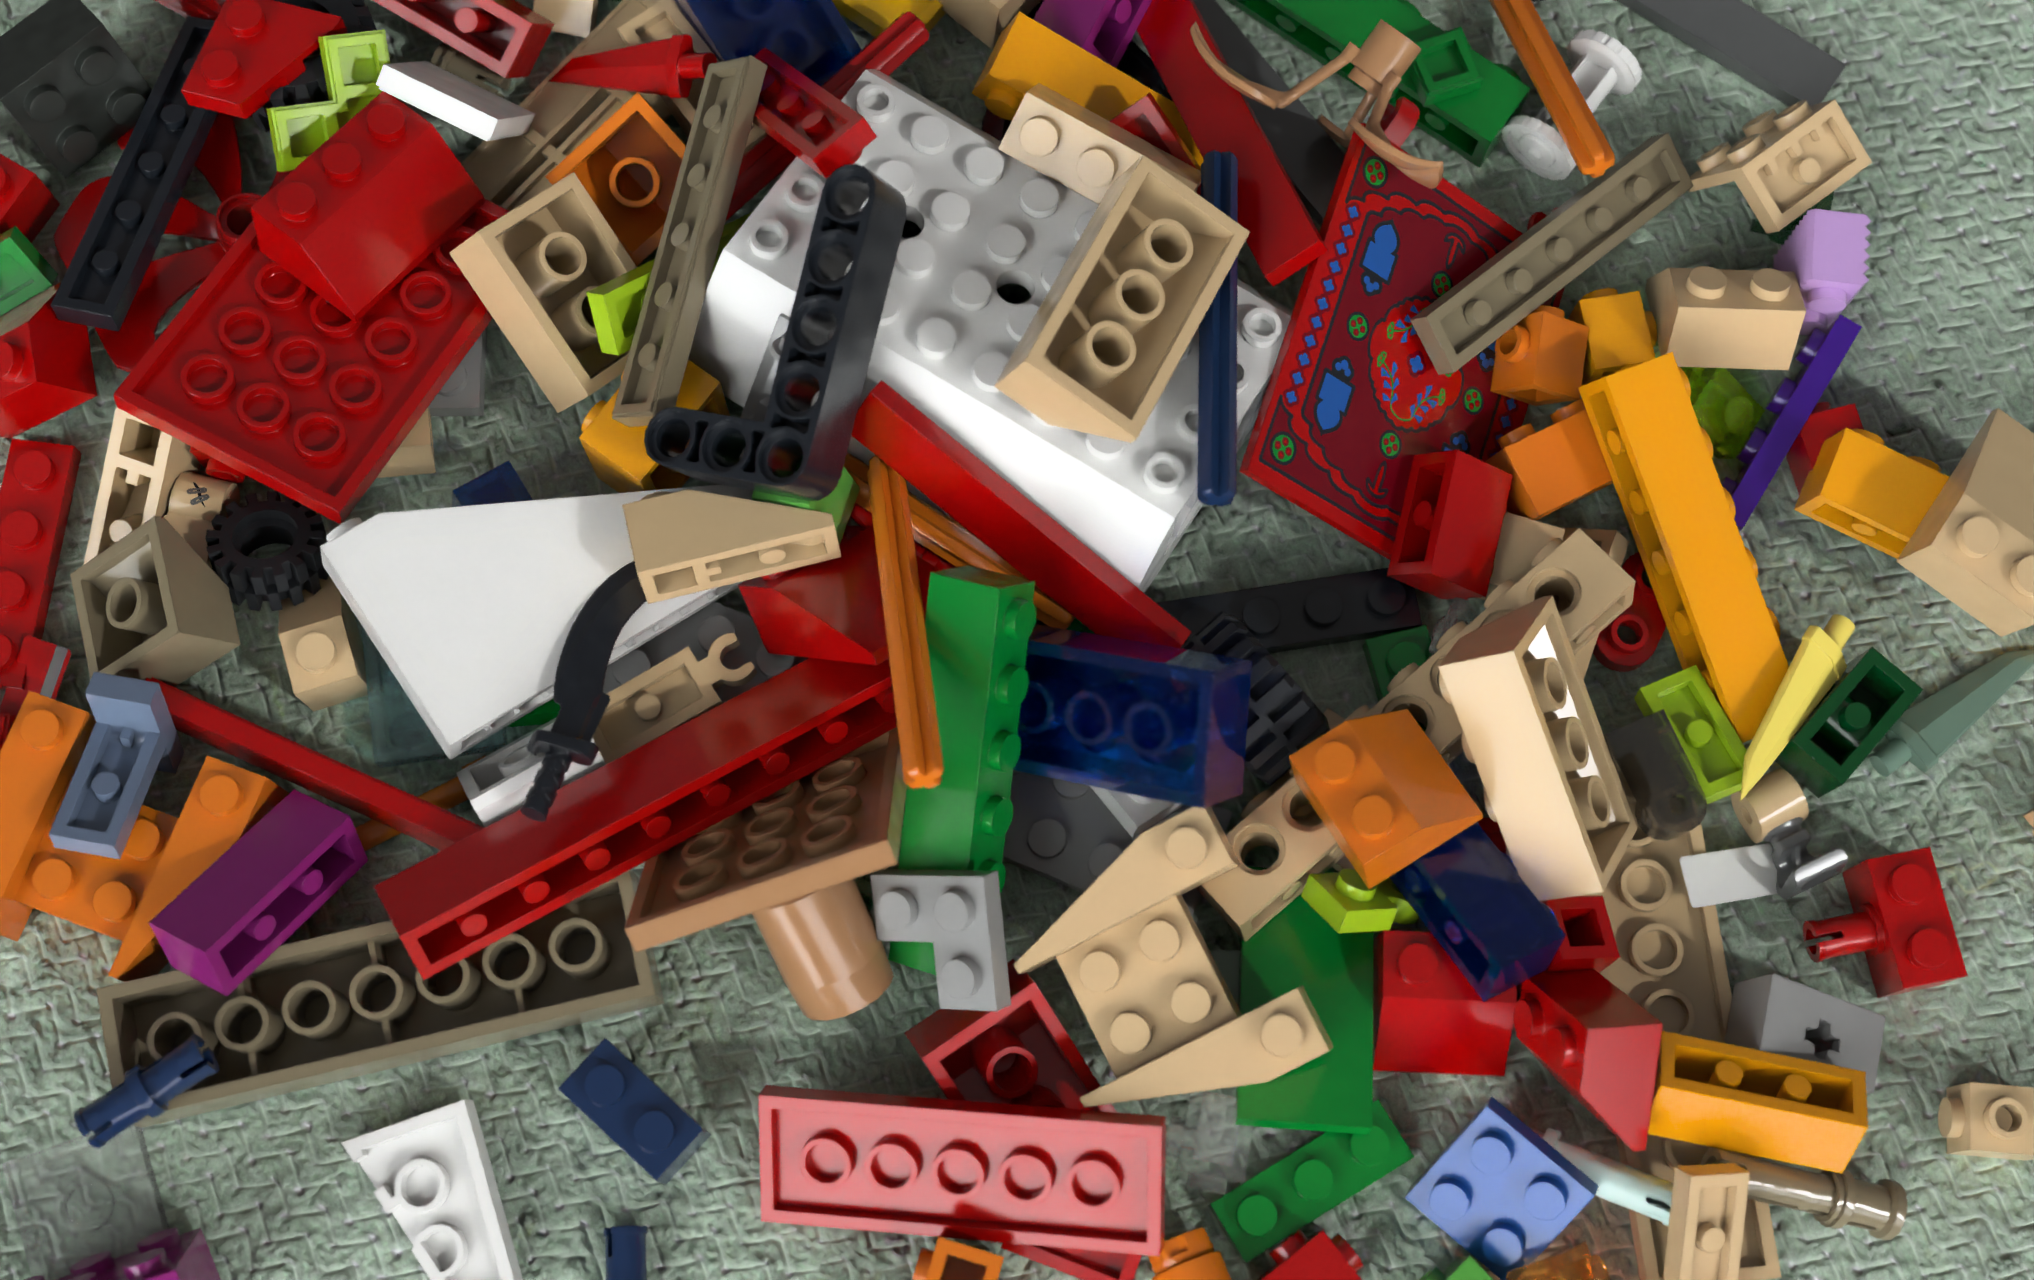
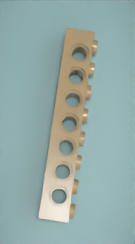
(1571, 569)

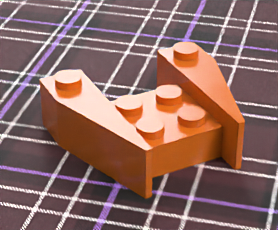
(97, 890)

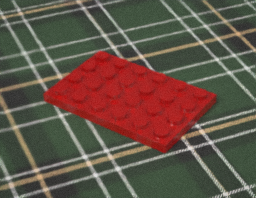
(294, 385)

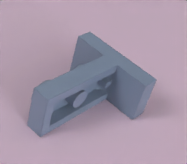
(118, 764)

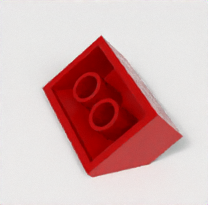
(366, 206)

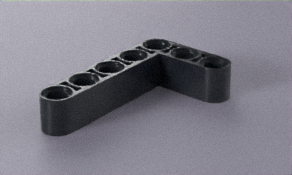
(807, 357)

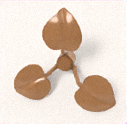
(1376, 69)

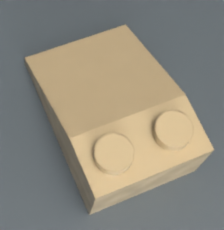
(1981, 530)

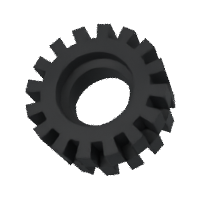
(262, 525)

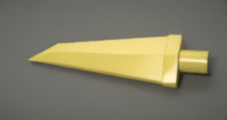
(1806, 682)

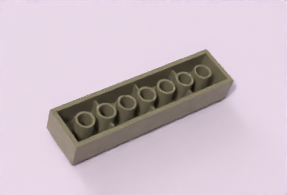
(361, 1007)

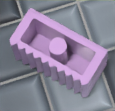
(1828, 262)

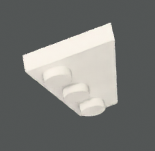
(441, 1192)

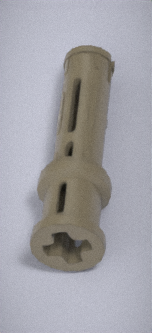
(1830, 1196)

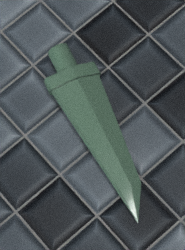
(1941, 719)

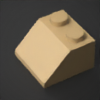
(1727, 316)

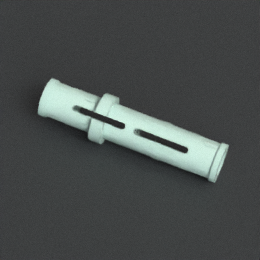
(1616, 1180)

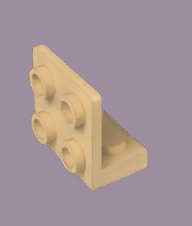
(1786, 161)

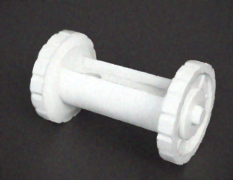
(1599, 68)

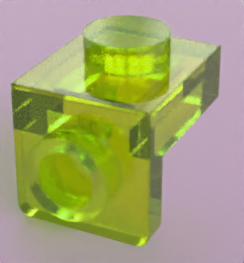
(1722, 409)

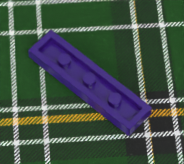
(1791, 407)

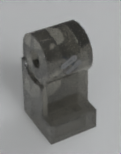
(1658, 776)

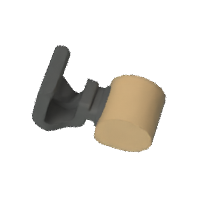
(1774, 815)

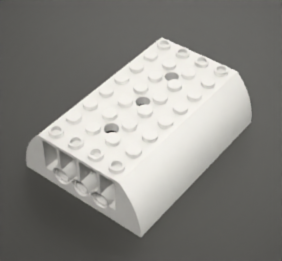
(952, 334)

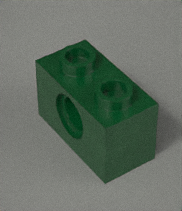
(1848, 723)

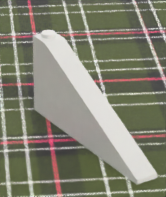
(484, 597)

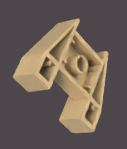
(1154, 982)

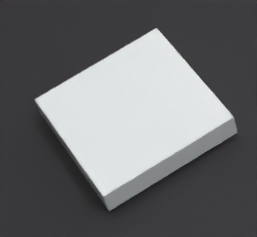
(454, 100)

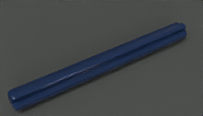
(1219, 353)

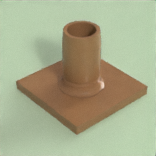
(795, 871)

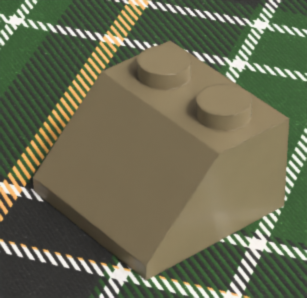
(153, 608)

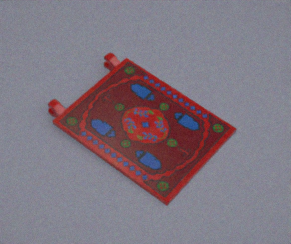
(1352, 375)

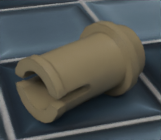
(468, 69)

